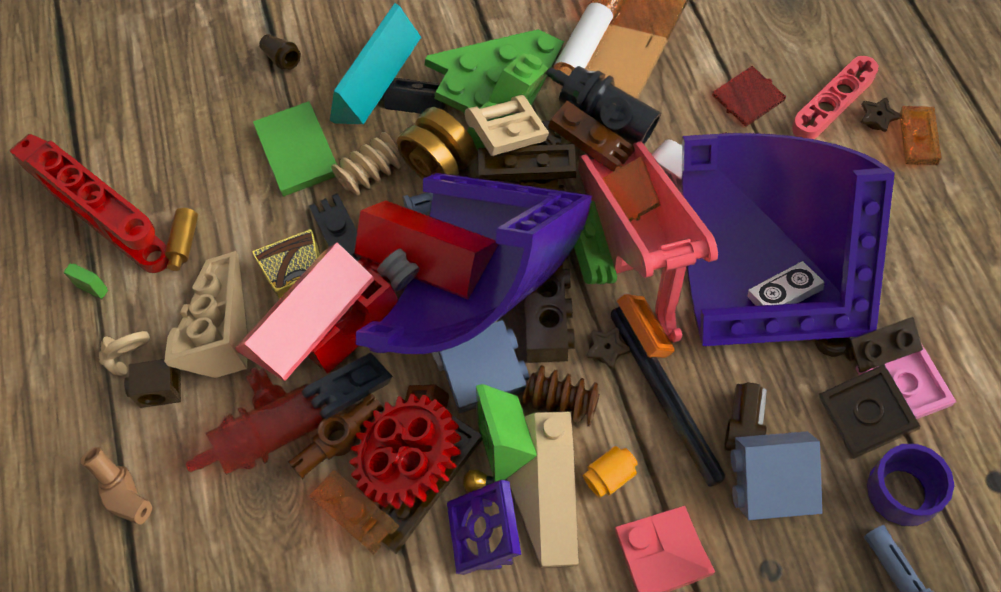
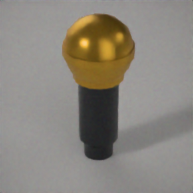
(476, 479)

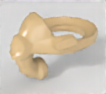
(114, 348)

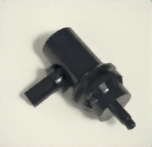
(607, 103)

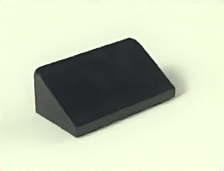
(412, 96)

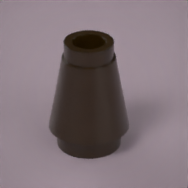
(281, 52)

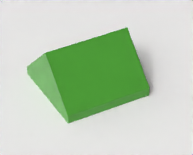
(503, 431)

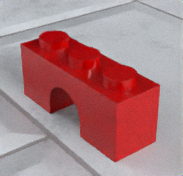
(341, 340)

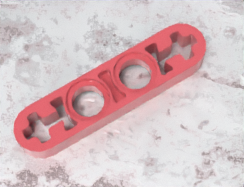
(831, 95)

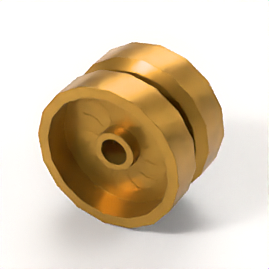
(436, 144)

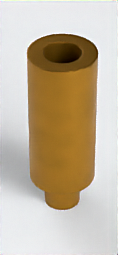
(180, 237)

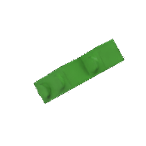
(517, 79)

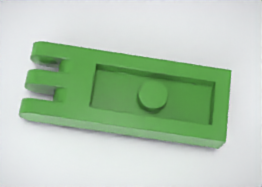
(594, 253)

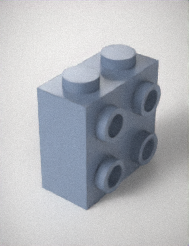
(486, 361)
(777, 475)

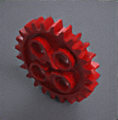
(397, 443)

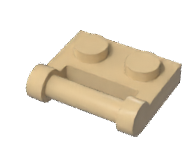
(508, 132)

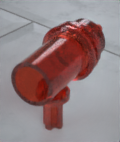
(273, 423)

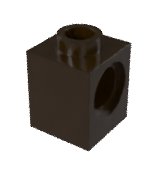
(153, 383)

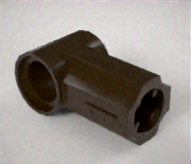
(746, 414)

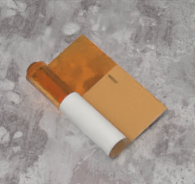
(621, 39)

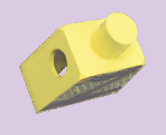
(287, 260)

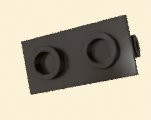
(884, 345)

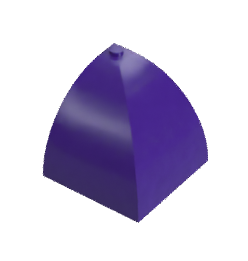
(780, 205)
(533, 238)

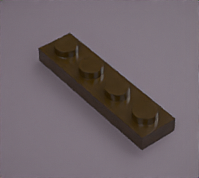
(408, 517)

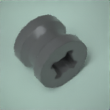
(398, 269)

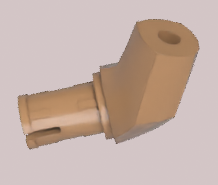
(116, 487)

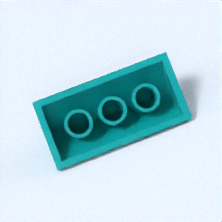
(374, 68)

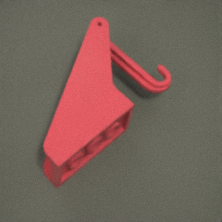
(662, 238)

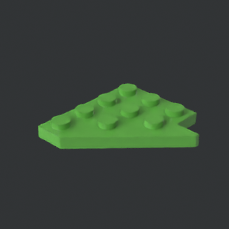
(475, 69)

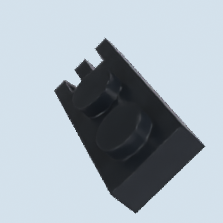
(336, 224)
(347, 385)

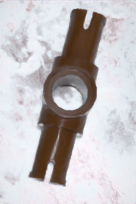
(323, 448)

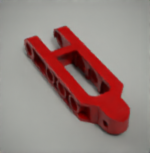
(92, 200)

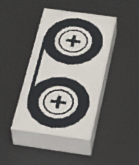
(787, 287)

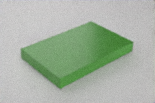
(296, 148)

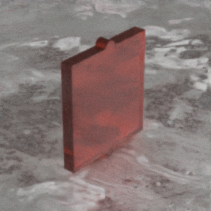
(749, 96)

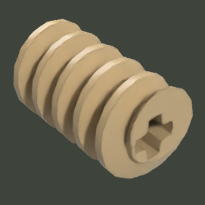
(367, 163)

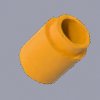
(610, 471)

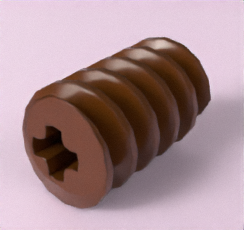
(561, 395)

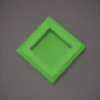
(86, 280)

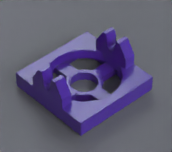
(476, 500)

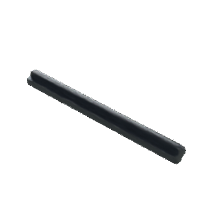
(671, 403)

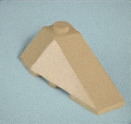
(211, 322)
(547, 490)

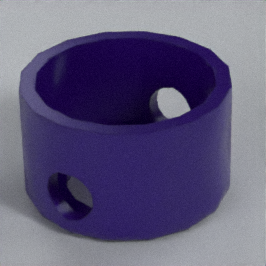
(927, 468)

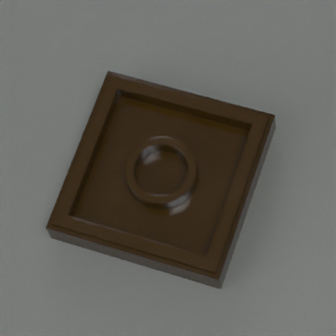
(869, 411)

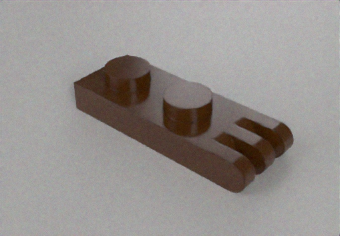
(591, 136)

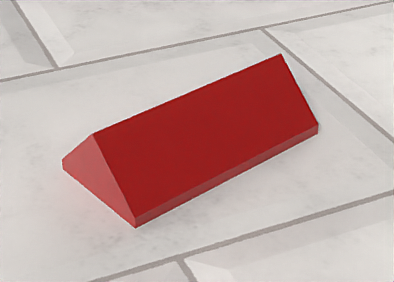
(444, 252)

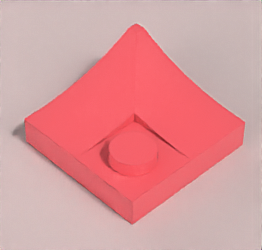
(663, 552)

